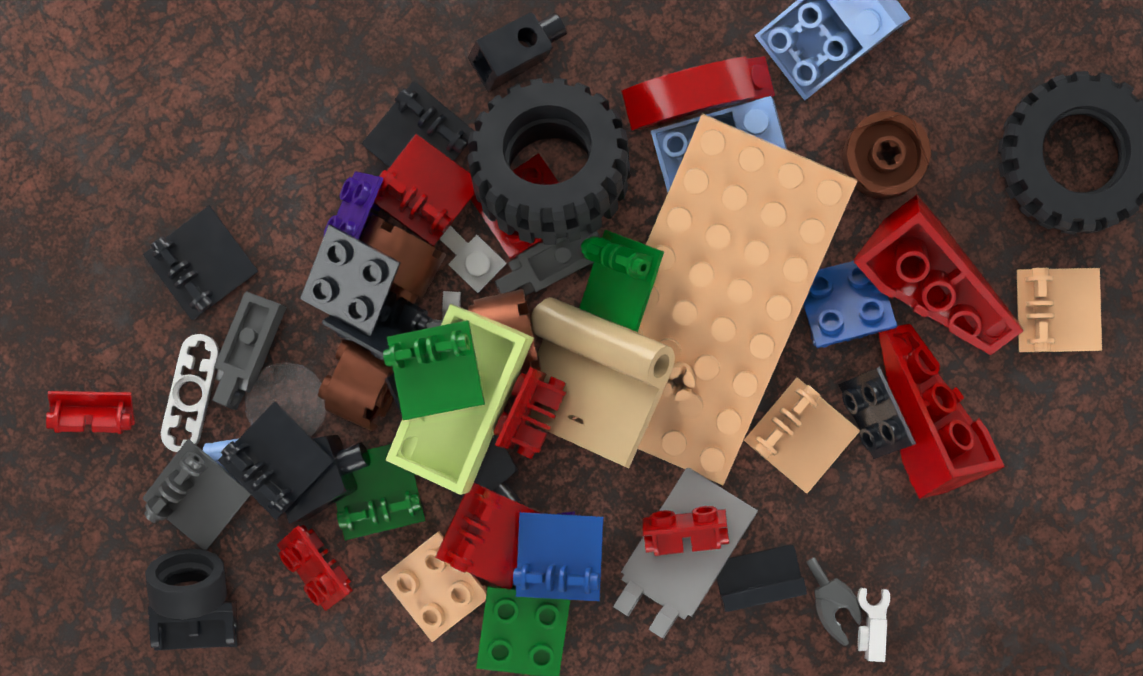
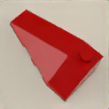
(927, 269)
(948, 442)

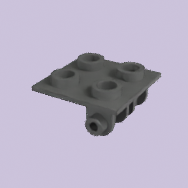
(195, 495)

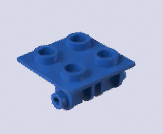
(845, 306)
(559, 556)

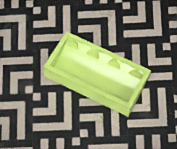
(454, 443)

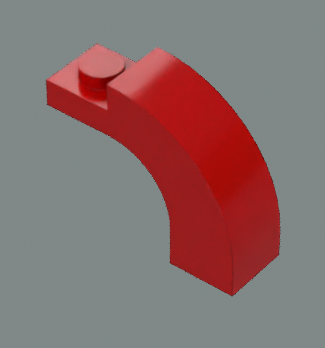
(697, 91)

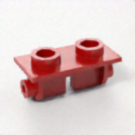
(103, 410)
(668, 529)

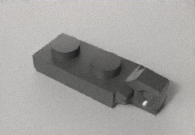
(545, 265)
(246, 348)

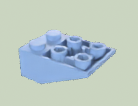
(825, 37)
(754, 117)

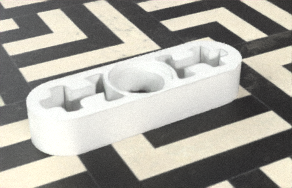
(184, 359)

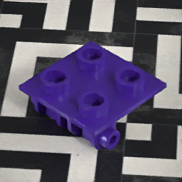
(358, 199)

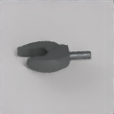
(829, 598)

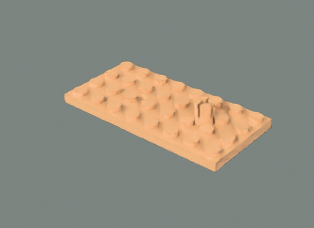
(735, 269)

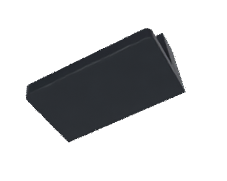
(760, 578)

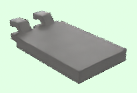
(684, 578)

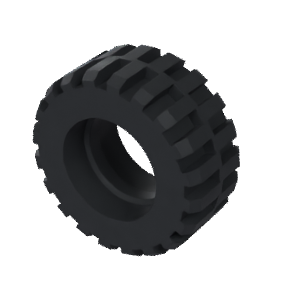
(540, 114)
(1024, 162)

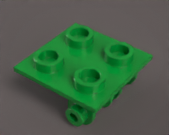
(619, 278)
(435, 370)
(383, 499)
(522, 633)

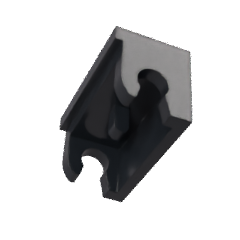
(207, 631)

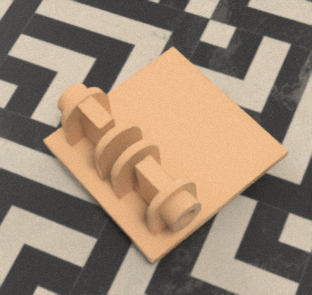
(1059, 309)
(801, 435)
(433, 590)

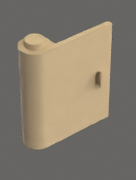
(608, 375)

